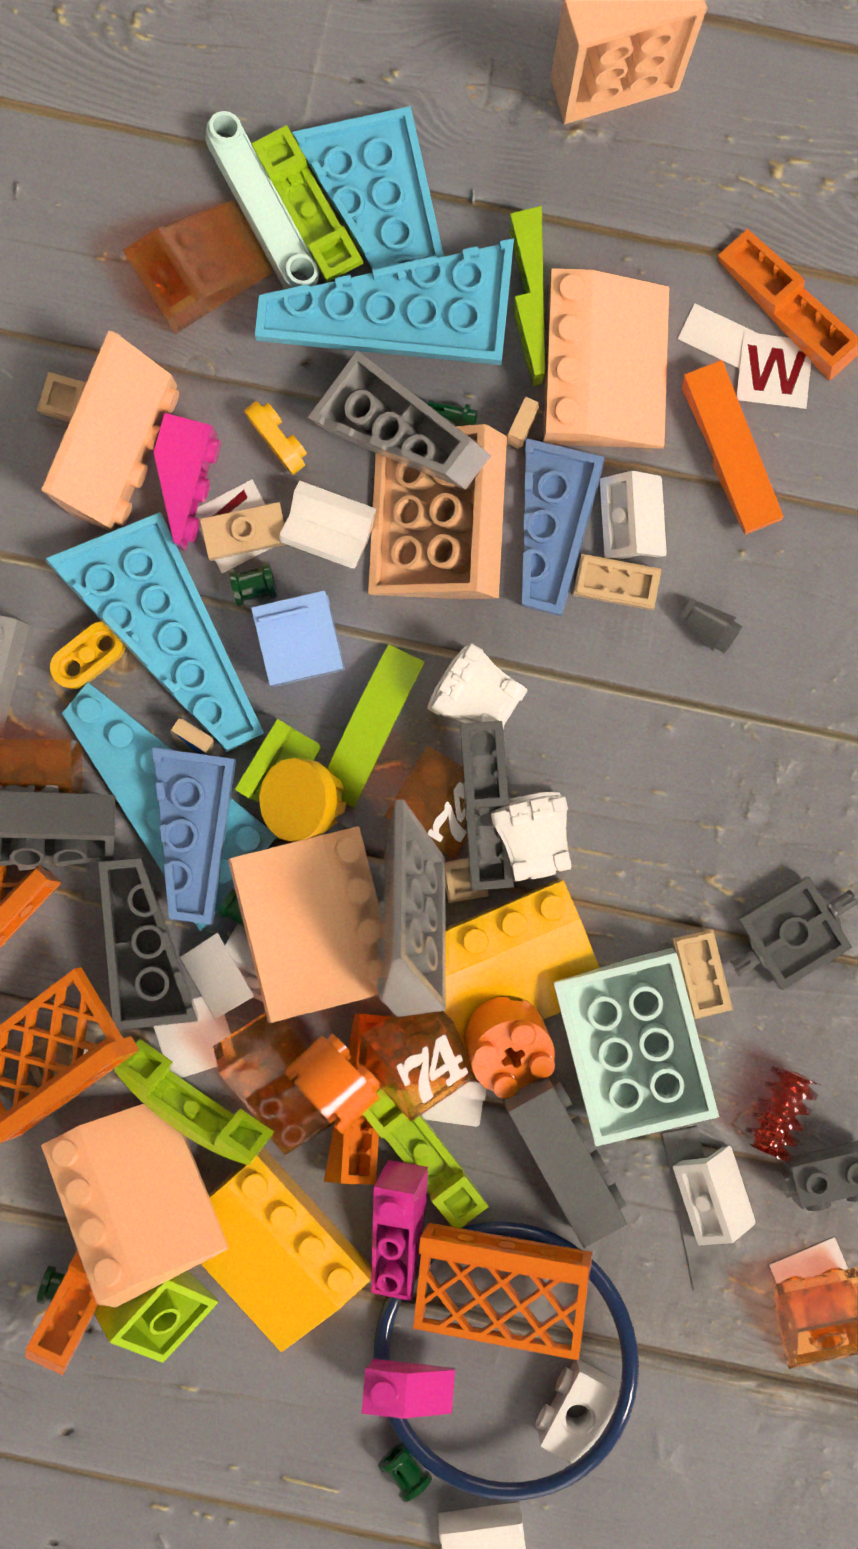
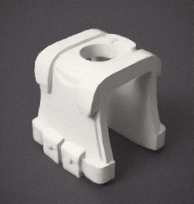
(475, 690)
(534, 834)

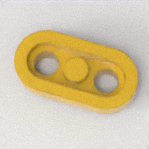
(266, 423)
(87, 652)

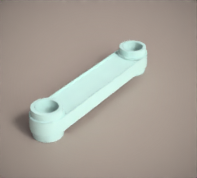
(259, 201)

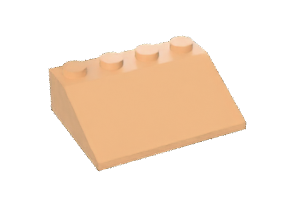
(621, 52)
(605, 360)
(111, 435)
(435, 535)
(311, 922)
(133, 1202)

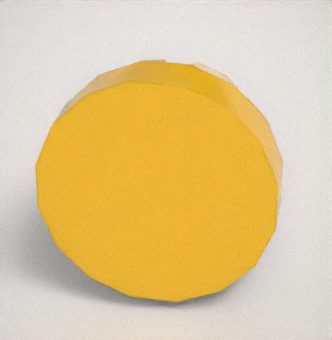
(300, 799)

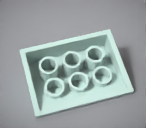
(636, 1047)

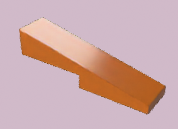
(786, 301)
(732, 447)
(355, 1153)
(64, 1320)

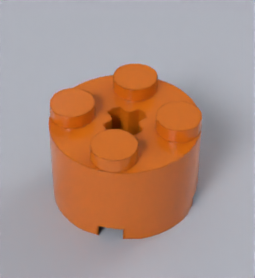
(508, 1046)
(333, 1082)

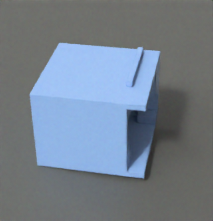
(298, 638)

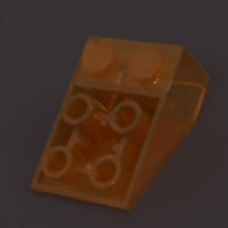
(198, 263)
(254, 1066)

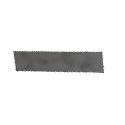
(705, 1261)

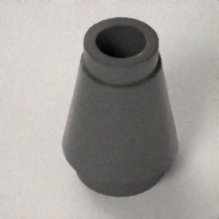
(710, 625)

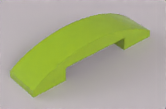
(306, 204)
(373, 721)
(189, 1110)
(420, 1145)

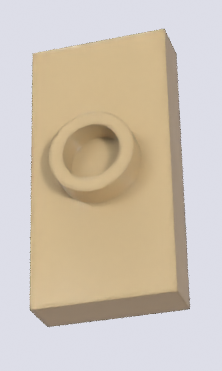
(243, 531)
(617, 582)
(702, 973)

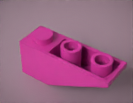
(182, 463)
(397, 1228)

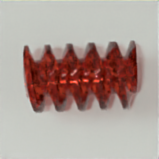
(782, 1113)

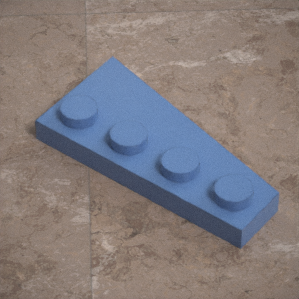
(556, 515)
(194, 817)

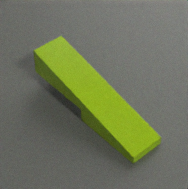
(528, 308)

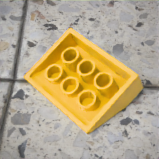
(516, 953)
(284, 1254)

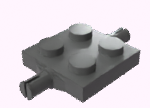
(794, 932)

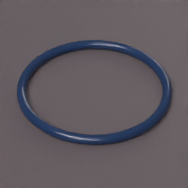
(597, 1452)

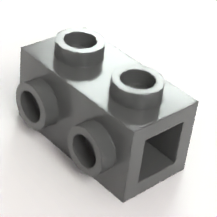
(822, 1177)

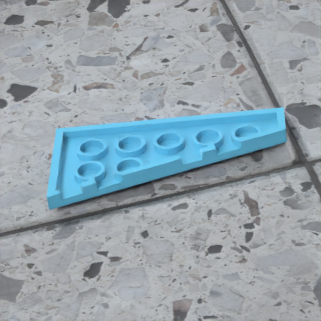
(376, 184)
(414, 308)
(153, 607)
(124, 759)

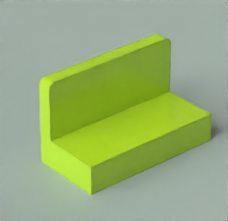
(280, 744)

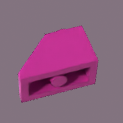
(407, 1389)

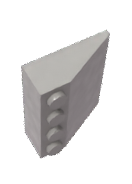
(412, 918)

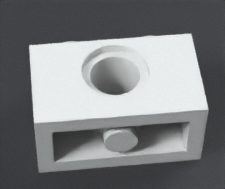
(582, 1386)

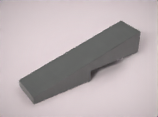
(484, 792)

